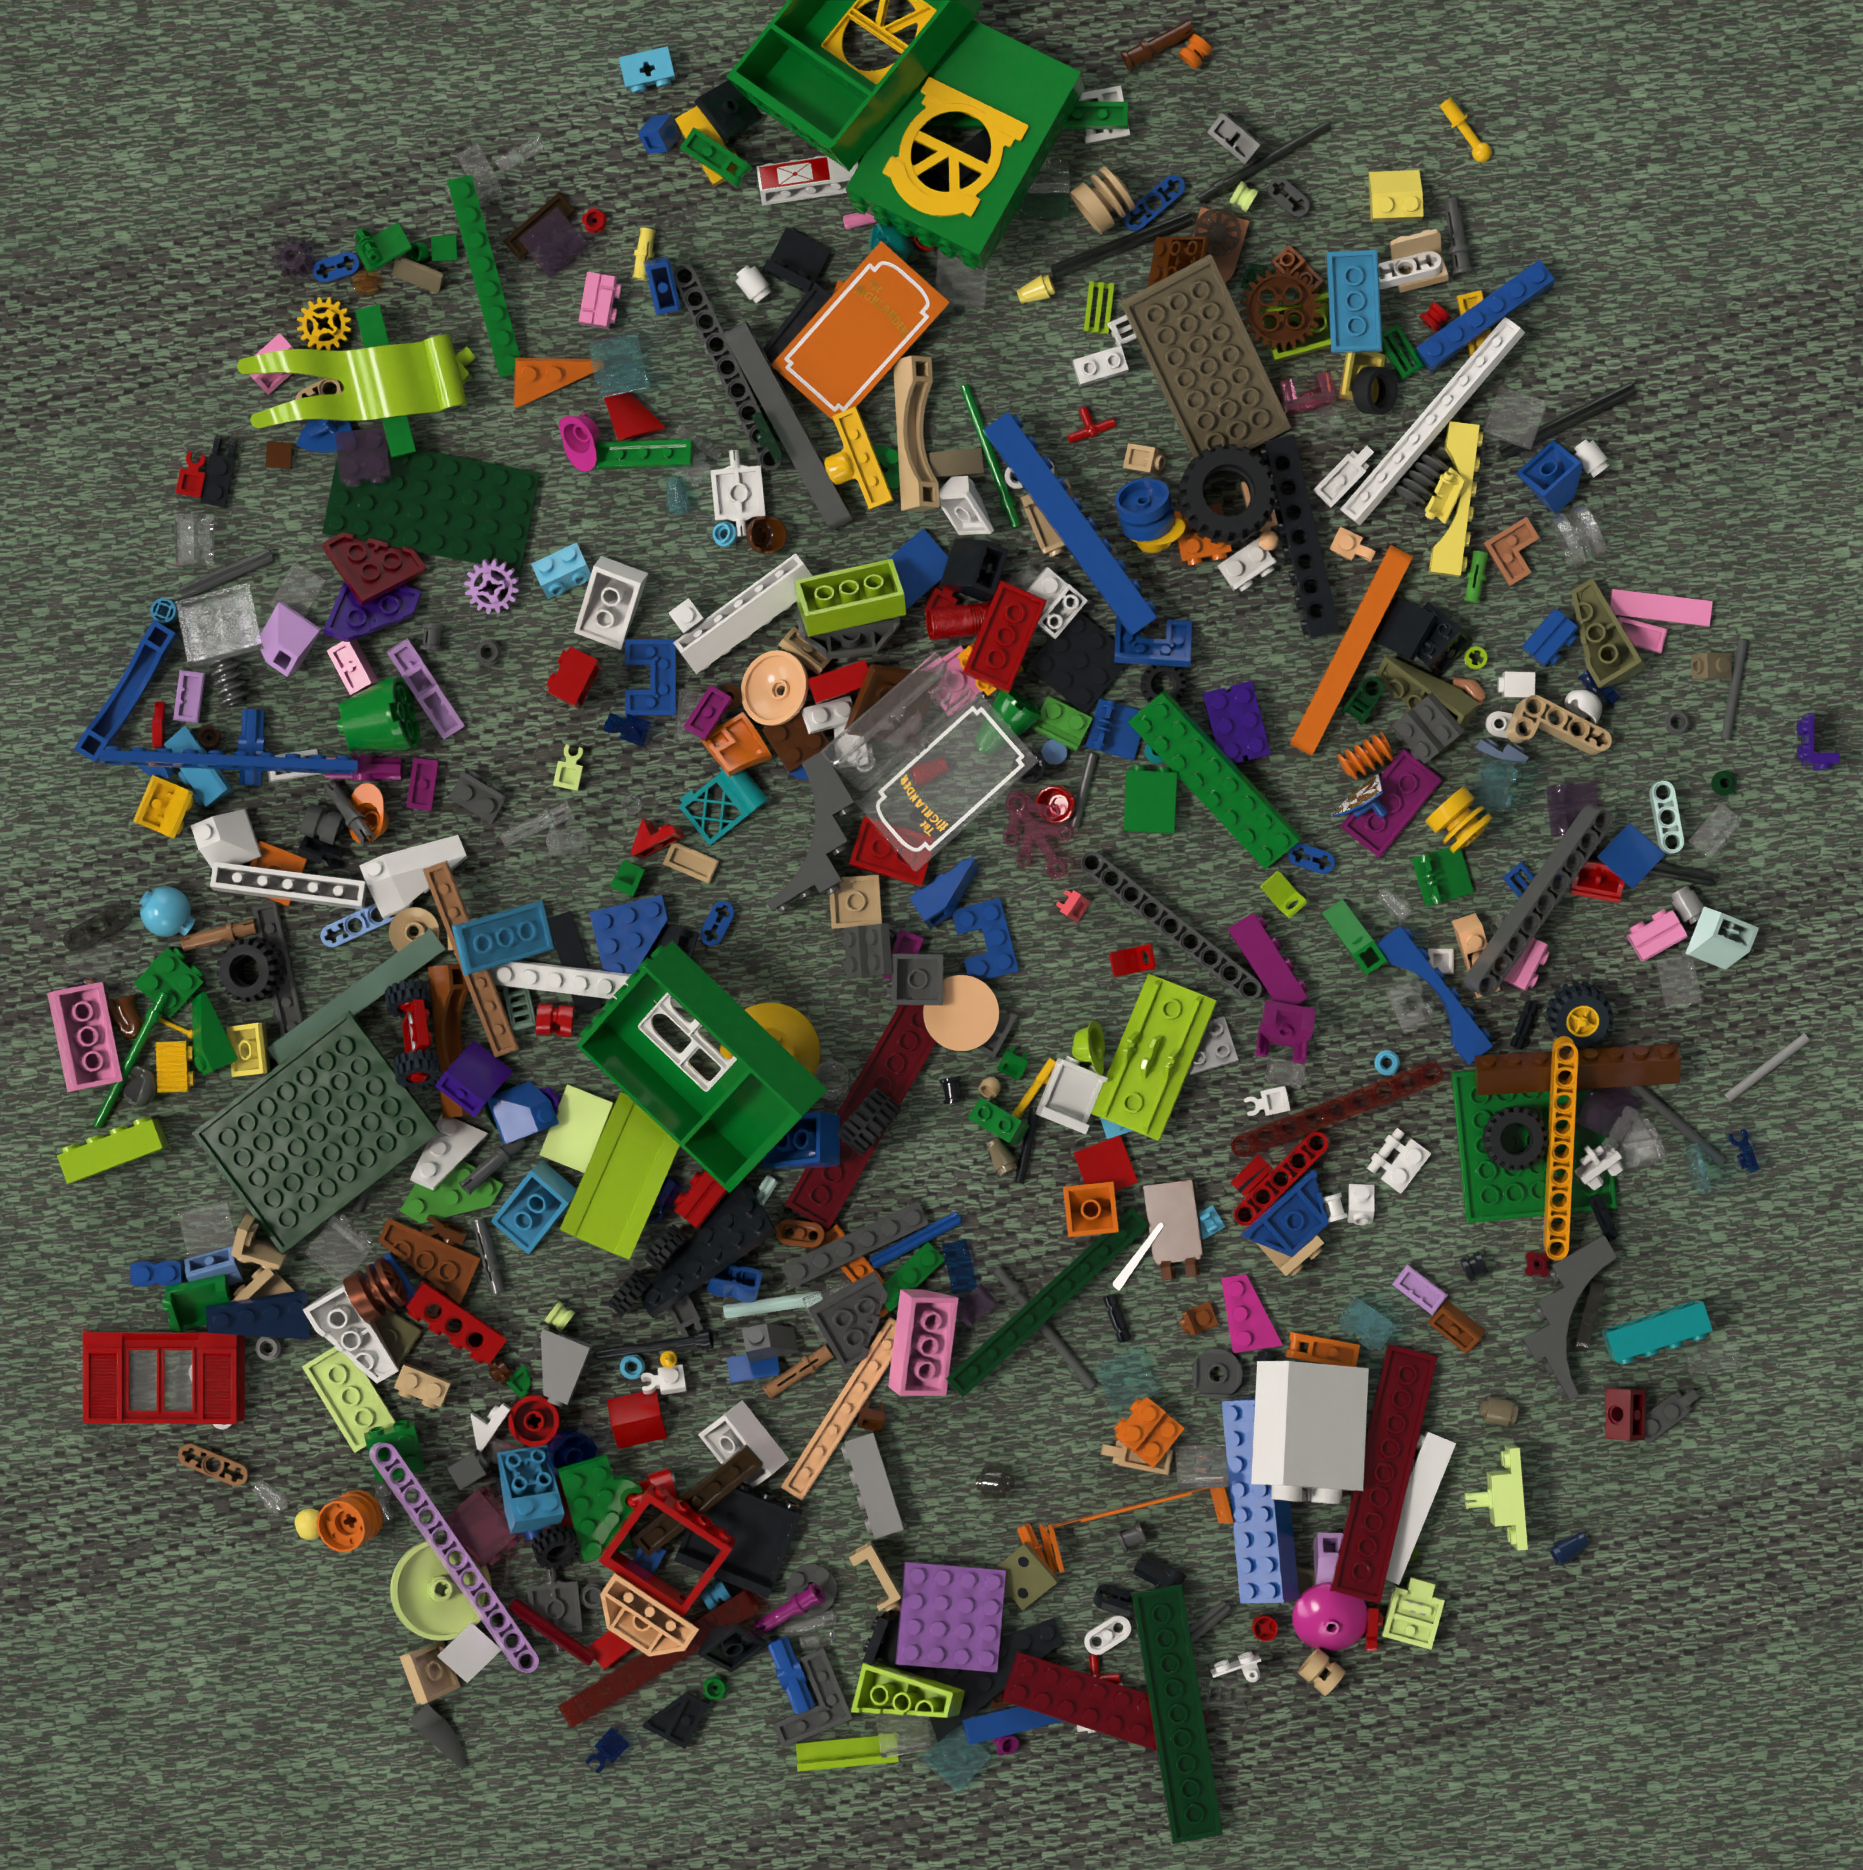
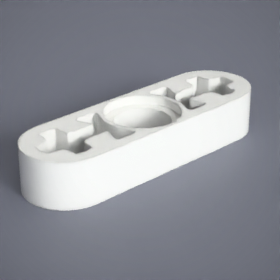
(1411, 261)

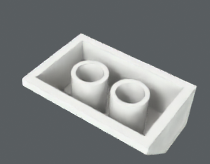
(736, 1430)

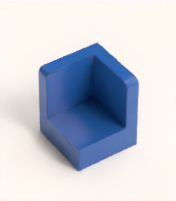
(659, 133)

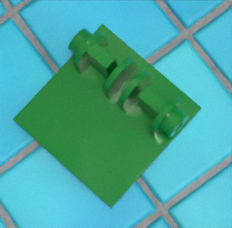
(382, 247)
(1442, 876)

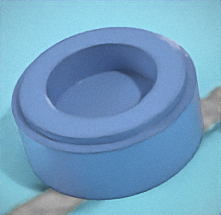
(1054, 752)

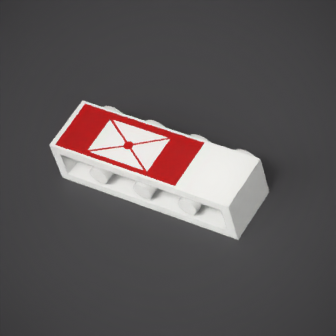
(802, 179)

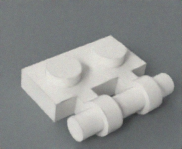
(1404, 1166)

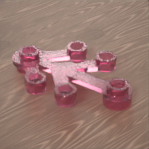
(1034, 831)

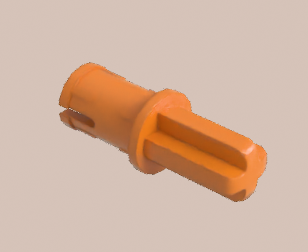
(1027, 1534)

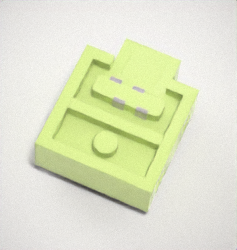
(1413, 1613)

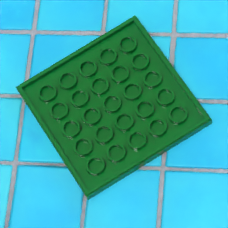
(1505, 1194)

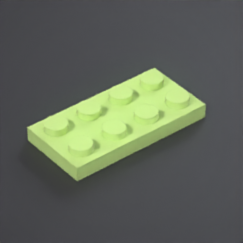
(348, 1396)

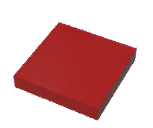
(1106, 1163)

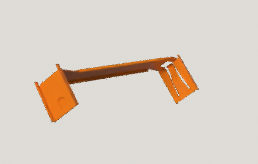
(1219, 1499)

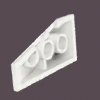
(342, 1326)

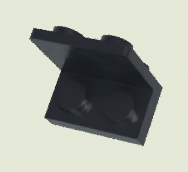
(797, 260)
(1443, 643)

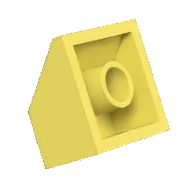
(1395, 196)

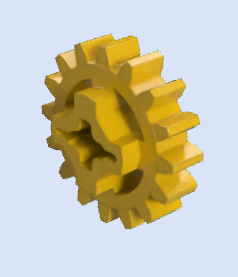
(317, 334)

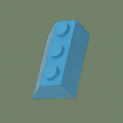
(208, 784)

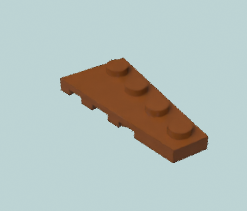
(438, 1261)

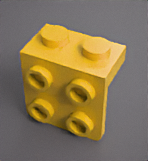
(164, 807)

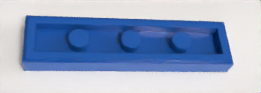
(1004, 1723)

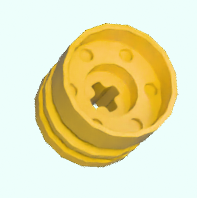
(1459, 820)

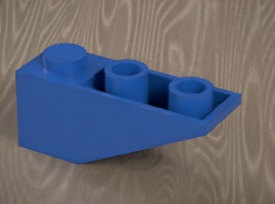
(942, 896)

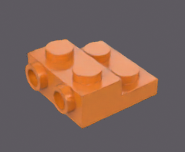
(1194, 549)
(1147, 1431)

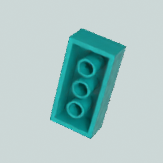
(1656, 1331)

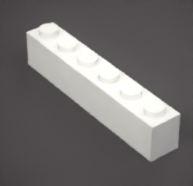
(742, 615)
(288, 885)
(1422, 1486)

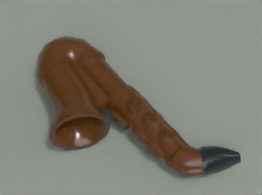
(125, 1016)

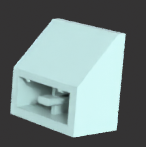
(1721, 938)

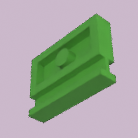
(1062, 723)

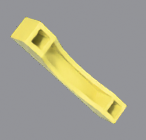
(1461, 447)

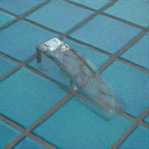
(1641, 1144)

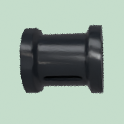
(952, 1090)

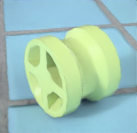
(1243, 196)
(559, 1316)

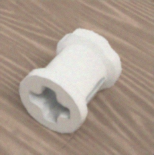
(1334, 1207)

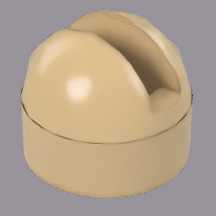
(990, 1087)

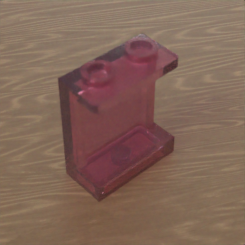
(482, 1528)

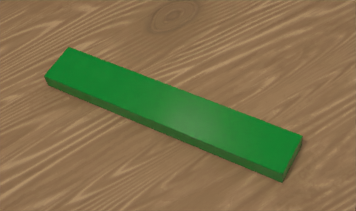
(375, 334)

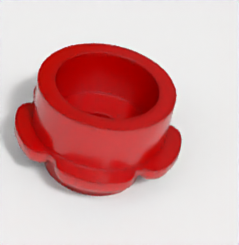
(592, 214)

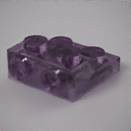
(363, 456)

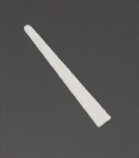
(1123, 1276)

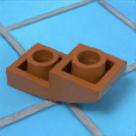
(1291, 259)

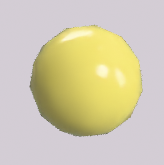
(307, 1524)

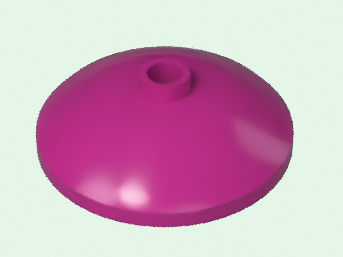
(1319, 1608)

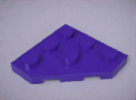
(351, 620)

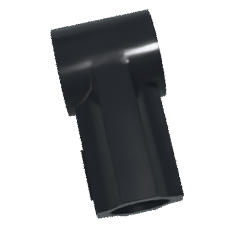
(1157, 1573)

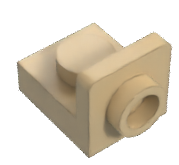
(1144, 459)

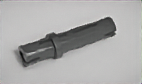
(354, 819)
(491, 1165)
(488, 1256)

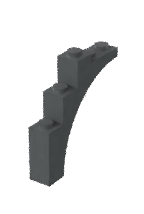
(818, 870)
(1556, 1308)

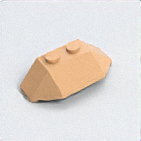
(644, 1619)

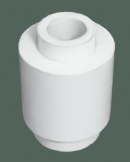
(753, 283)
(1591, 457)

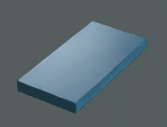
(1354, 301)
(503, 937)

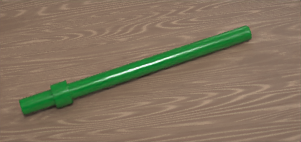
(1007, 502)
(152, 1016)

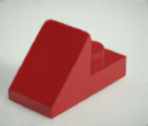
(651, 841)

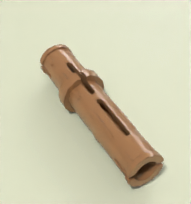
(222, 934)
(823, 1355)

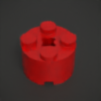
(527, 1432)

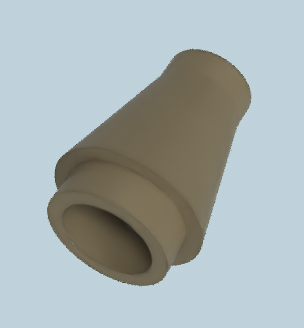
(1001, 1157)

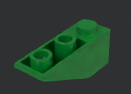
(1354, 937)

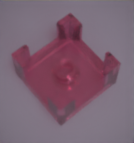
(1307, 401)

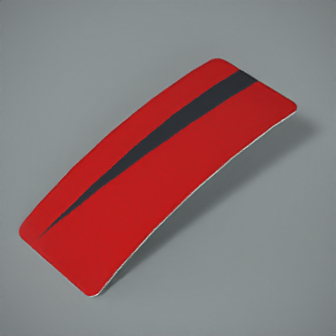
(1251, 1175)

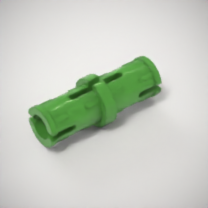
(1473, 594)

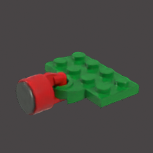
(603, 1502)

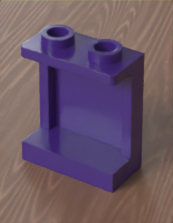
(473, 1078)

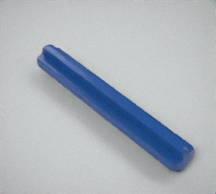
(915, 1240)

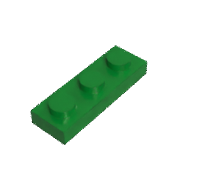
(911, 1274)

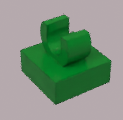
(1012, 1064)

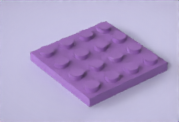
(950, 1617)

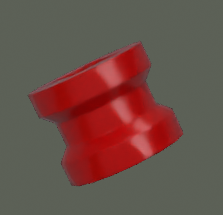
(1435, 317)

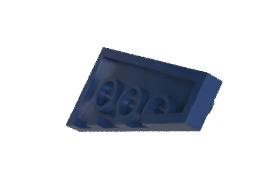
(262, 1316)

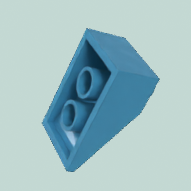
(534, 1206)

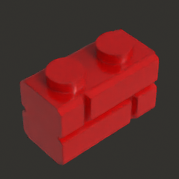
(700, 1199)

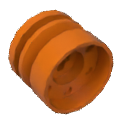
(350, 1521)

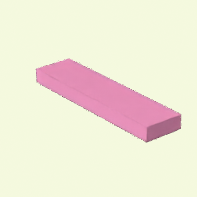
(1661, 607)

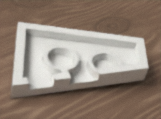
(446, 1151)

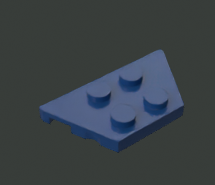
(1291, 1219)

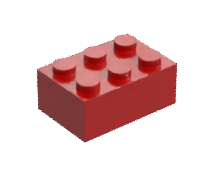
(573, 677)

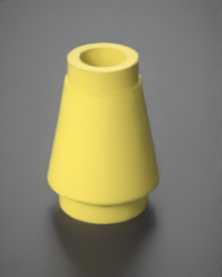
(1037, 289)

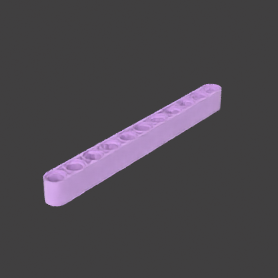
(464, 1563)

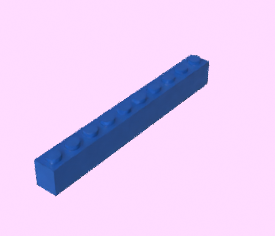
(1070, 524)

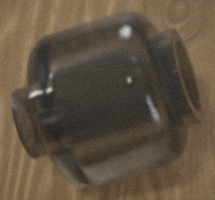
(995, 1482)

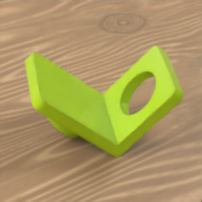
(1283, 894)

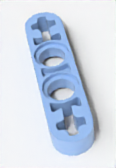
(368, 925)

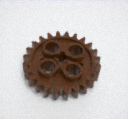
(1277, 286)

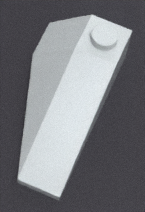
(399, 876)

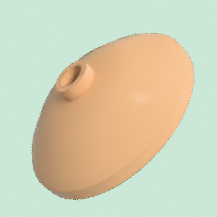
(764, 685)

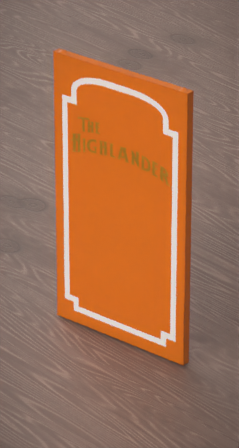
(860, 332)

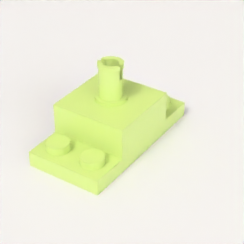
(1505, 1498)

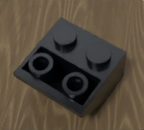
(974, 568)

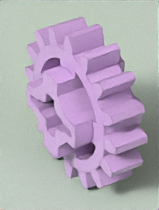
(489, 575)

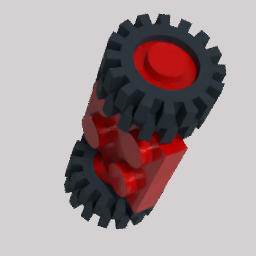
(412, 1003)

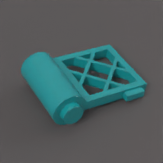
(740, 790)

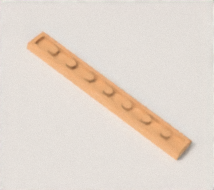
(842, 1413)

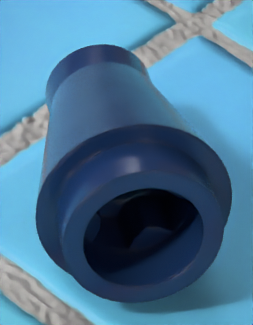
(1568, 1548)

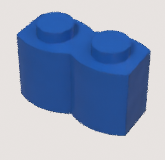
(163, 1273)
(739, 1283)

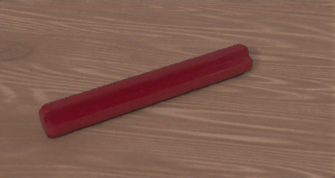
(552, 1632)

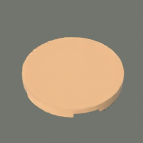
(966, 1016)

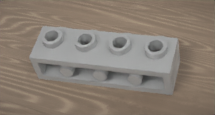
(874, 1485)

